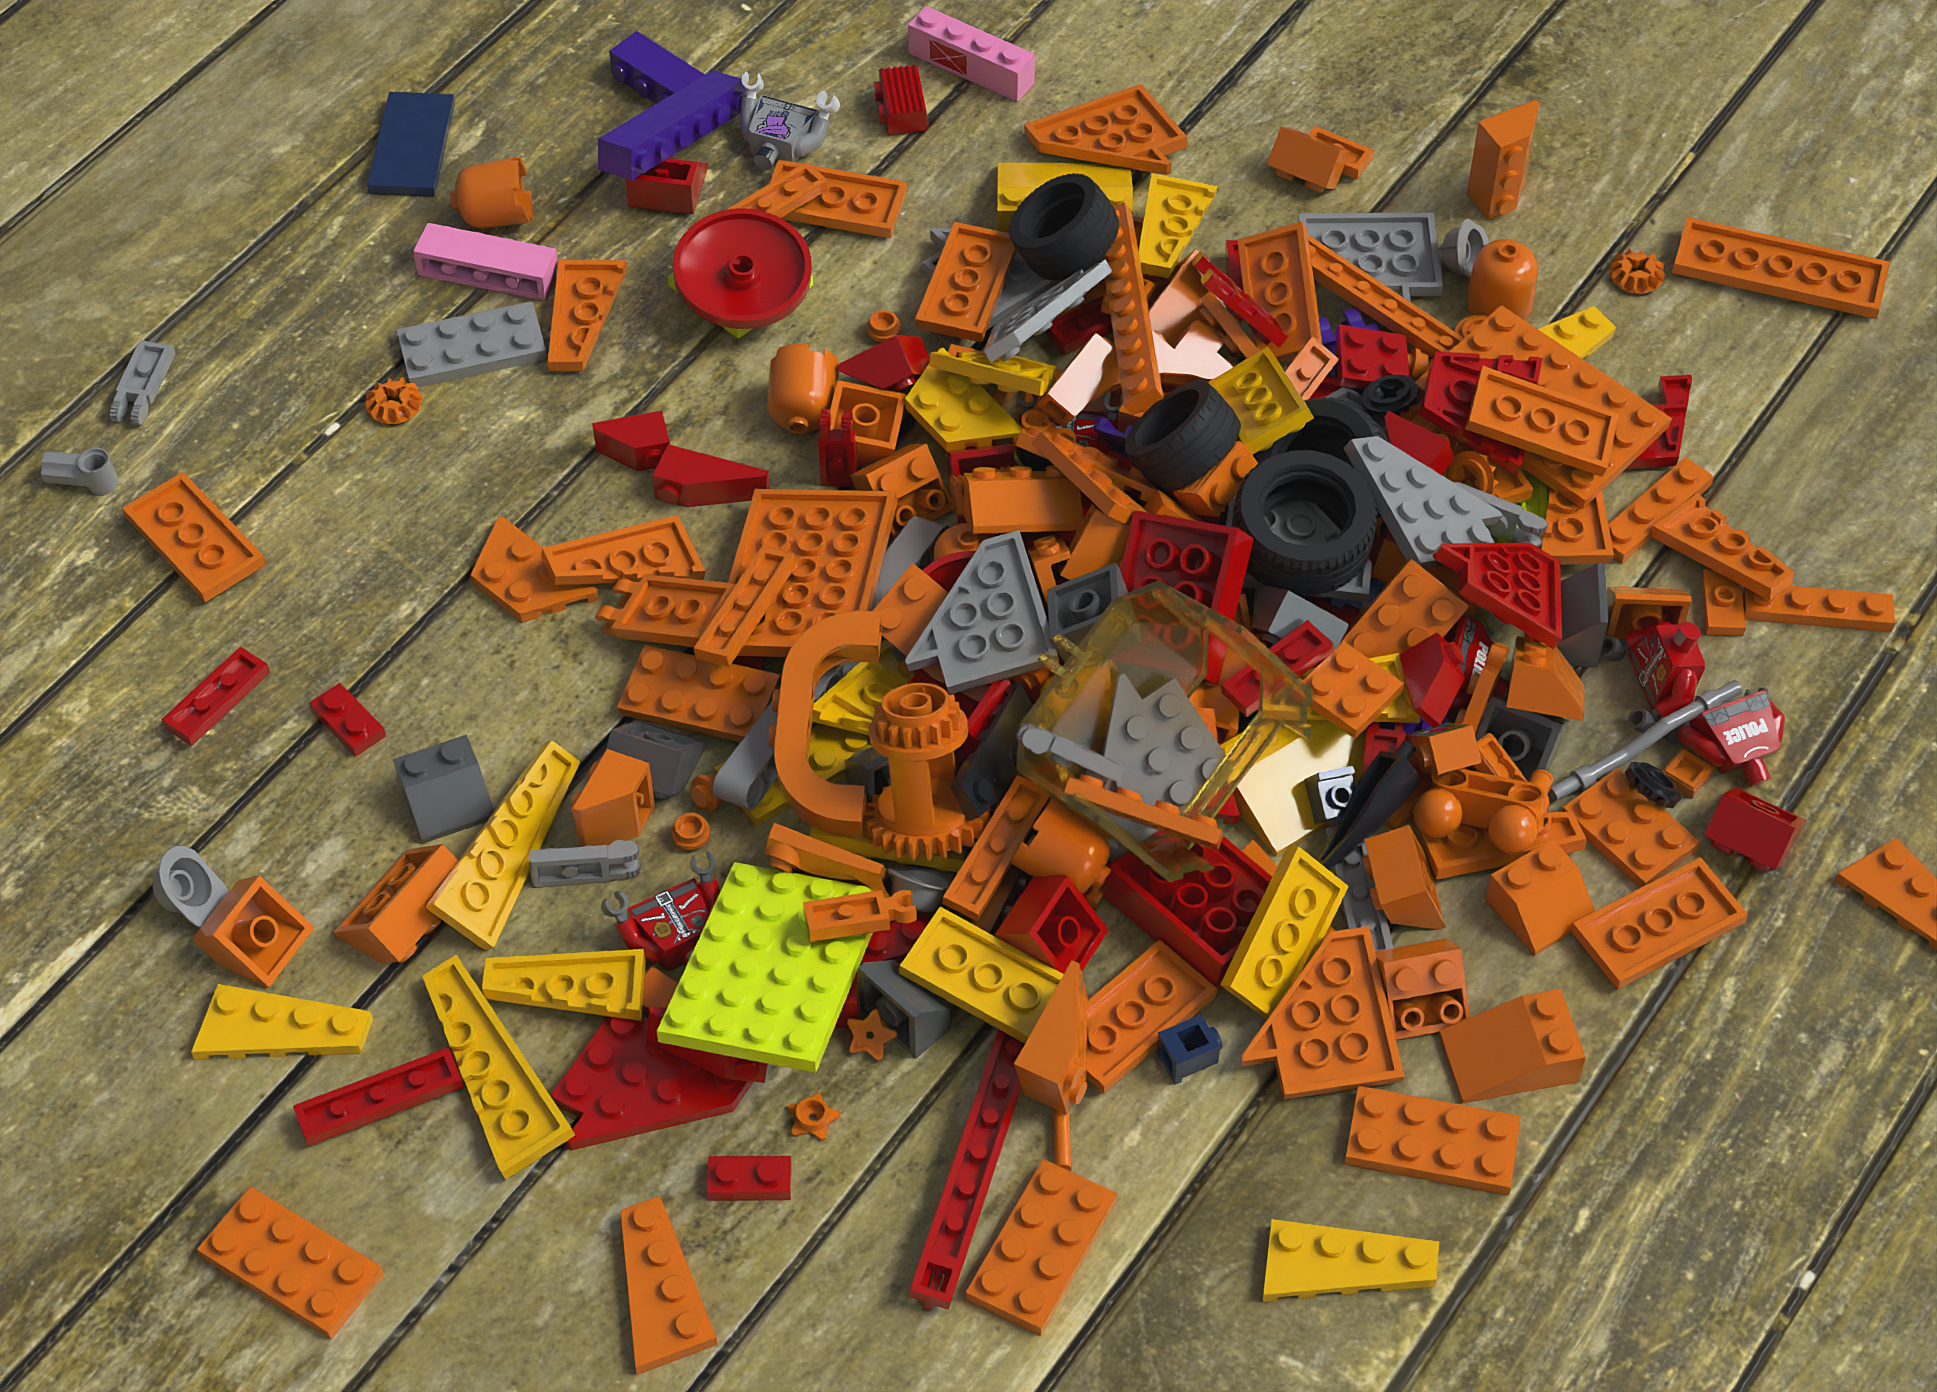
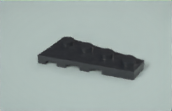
(993, 765)

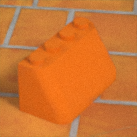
(1177, 303)

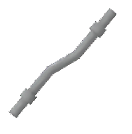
(1586, 776)

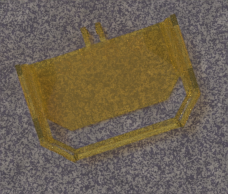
(1155, 638)

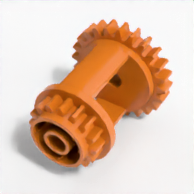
(918, 811)

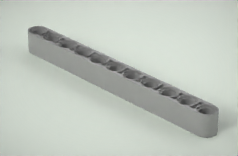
(752, 765)

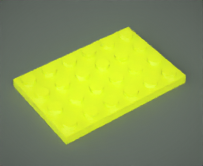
(756, 977)

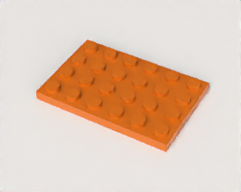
(1568, 374)
(837, 550)

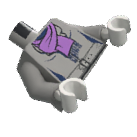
(780, 127)

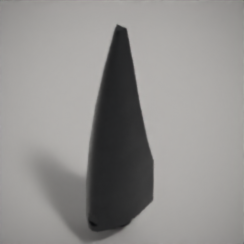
(1374, 800)

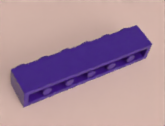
(670, 125)

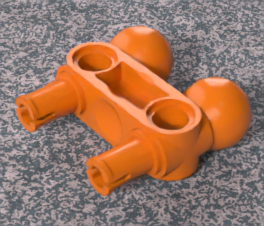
(1504, 806)

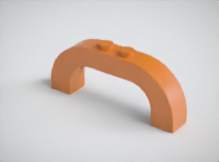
(832, 641)

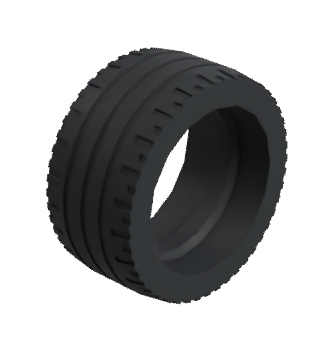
(1079, 245)
(1182, 436)

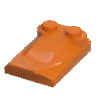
(805, 855)

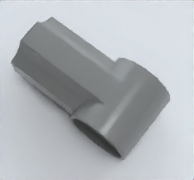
(88, 469)

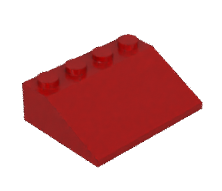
(1194, 559)
(1195, 915)

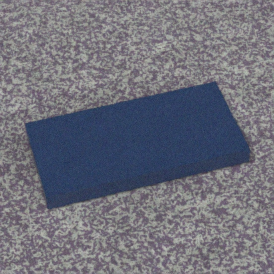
(411, 144)

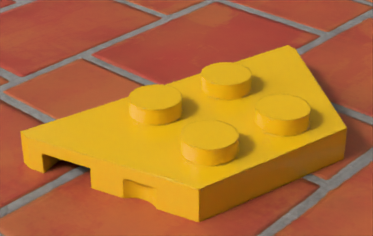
(1009, 375)
(958, 411)
(854, 697)

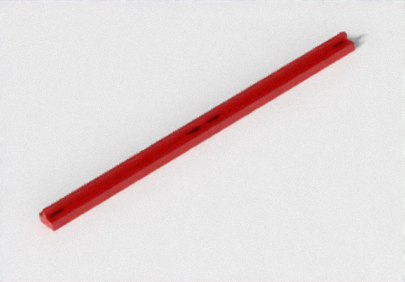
(969, 1176)

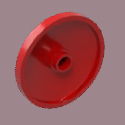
(742, 268)

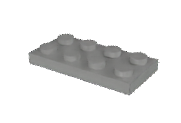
(472, 344)

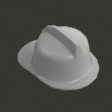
(1462, 246)
(925, 883)
(187, 885)

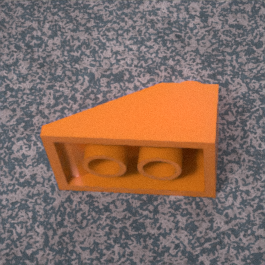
(1514, 1048)
(1055, 1053)

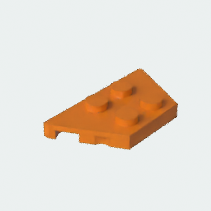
(517, 578)

